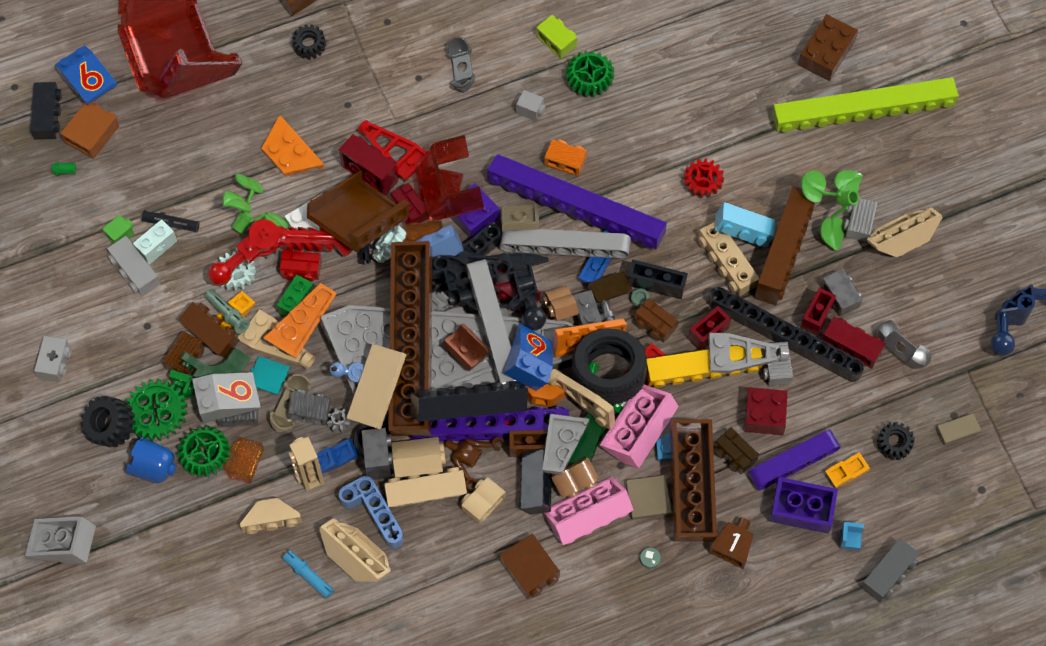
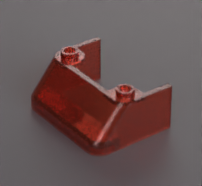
(447, 198)

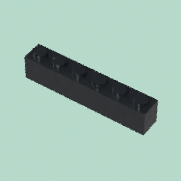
(468, 402)

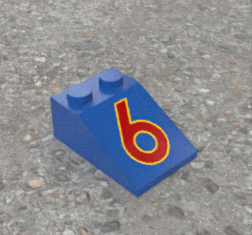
(85, 74)
(530, 358)

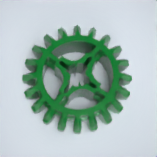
(597, 66)
(220, 443)

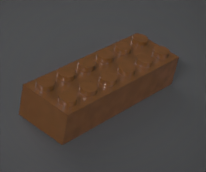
(785, 248)
(693, 480)

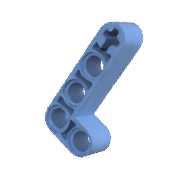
(376, 513)

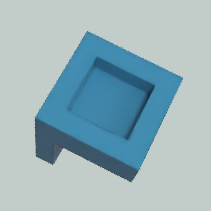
(851, 536)

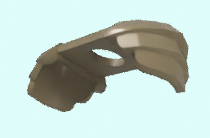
(279, 418)

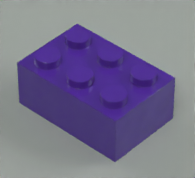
(804, 505)

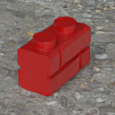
(300, 263)

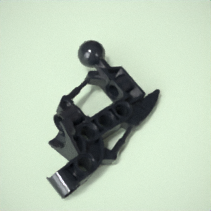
(517, 269)

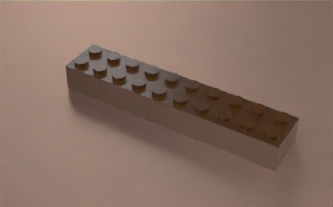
(410, 331)

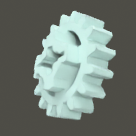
(383, 246)
(240, 275)

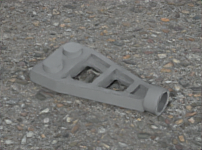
(720, 353)

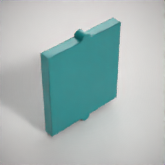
(269, 375)

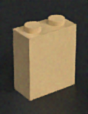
(418, 457)

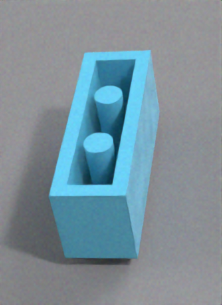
(745, 225)

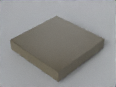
(519, 217)
(649, 497)

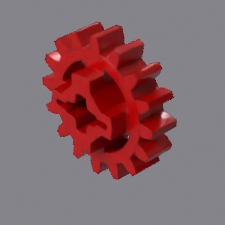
(703, 178)

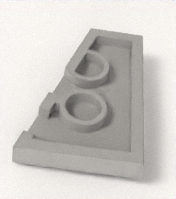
(561, 441)

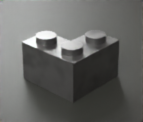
(376, 456)

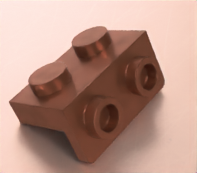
(466, 347)

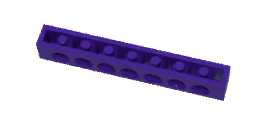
(500, 429)

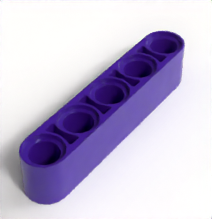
(794, 459)

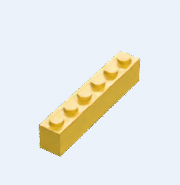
(692, 366)

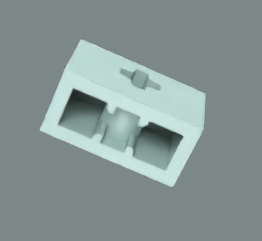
(155, 241)

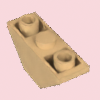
(270, 515)

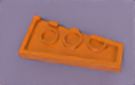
(297, 327)
(567, 338)

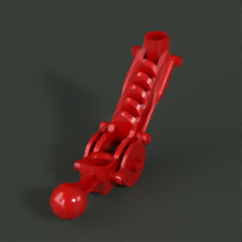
(266, 238)

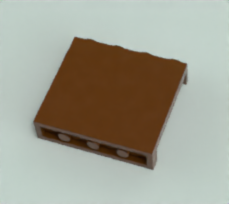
(356, 212)

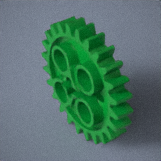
(173, 406)

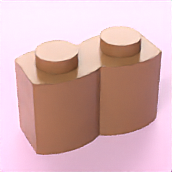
(560, 303)
(575, 477)

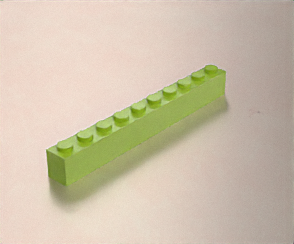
(865, 105)

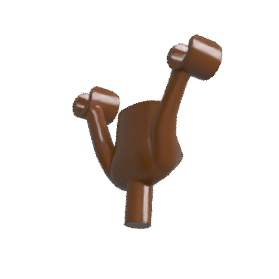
(469, 455)

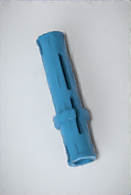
(301, 568)

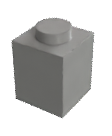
(530, 105)

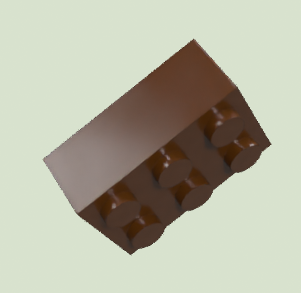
(827, 47)

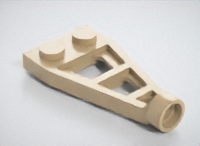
(258, 328)
(601, 410)

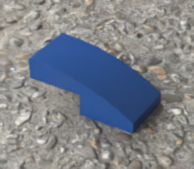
(337, 456)

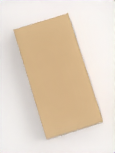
(376, 386)

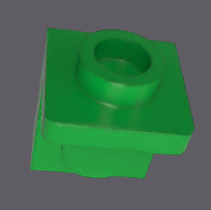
(183, 381)

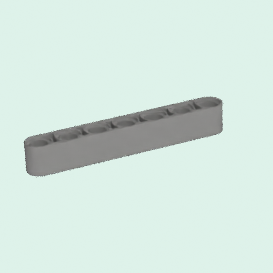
(566, 243)
(490, 317)

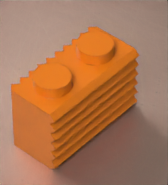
(565, 157)

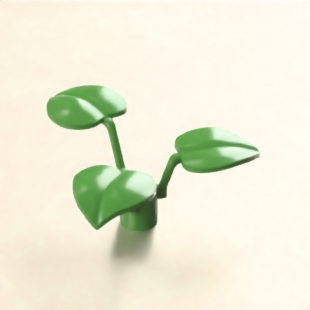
(847, 183)
(244, 218)

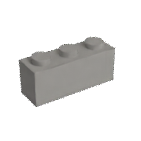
(133, 266)

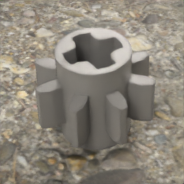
(439, 302)
(336, 416)

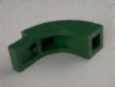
(233, 363)

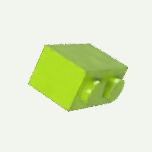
(556, 36)

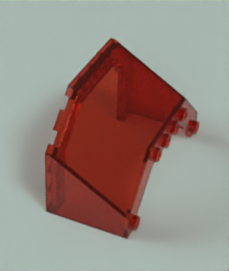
(171, 47)

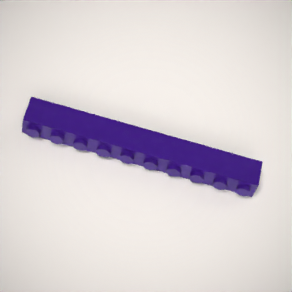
(576, 201)

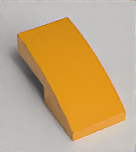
(240, 302)
(848, 470)

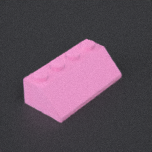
(639, 425)
(588, 510)

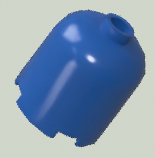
(151, 461)

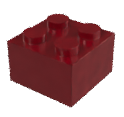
(766, 411)

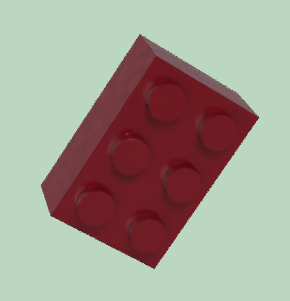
(376, 168)

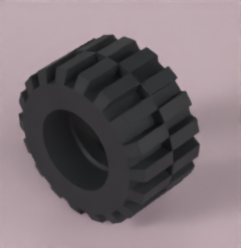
(95, 418)

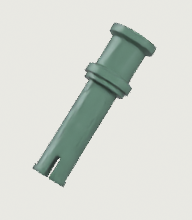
(231, 316)

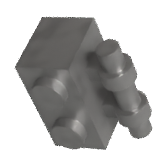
(588, 309)

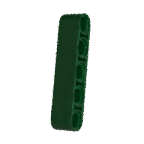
(588, 441)

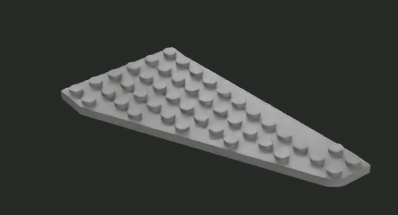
(358, 327)

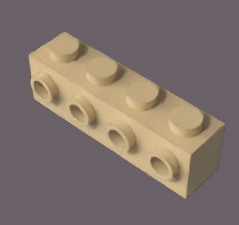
(729, 260)
(306, 464)
(426, 488)

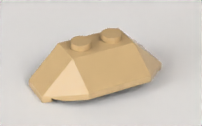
(905, 232)
(354, 552)

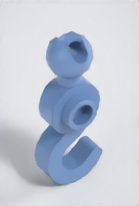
(353, 372)

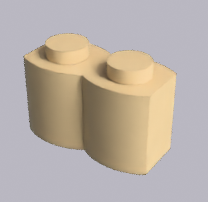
(483, 500)

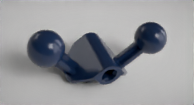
(1014, 312)

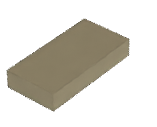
(958, 429)

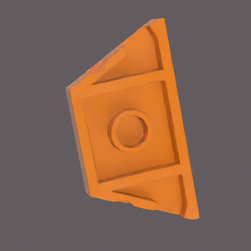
(288, 150)

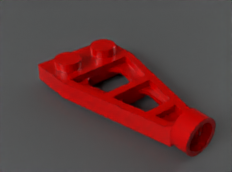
(408, 162)

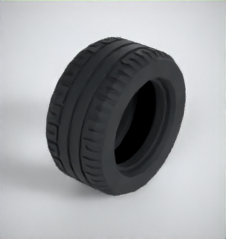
(612, 342)

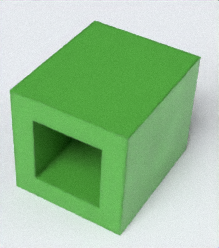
(118, 229)

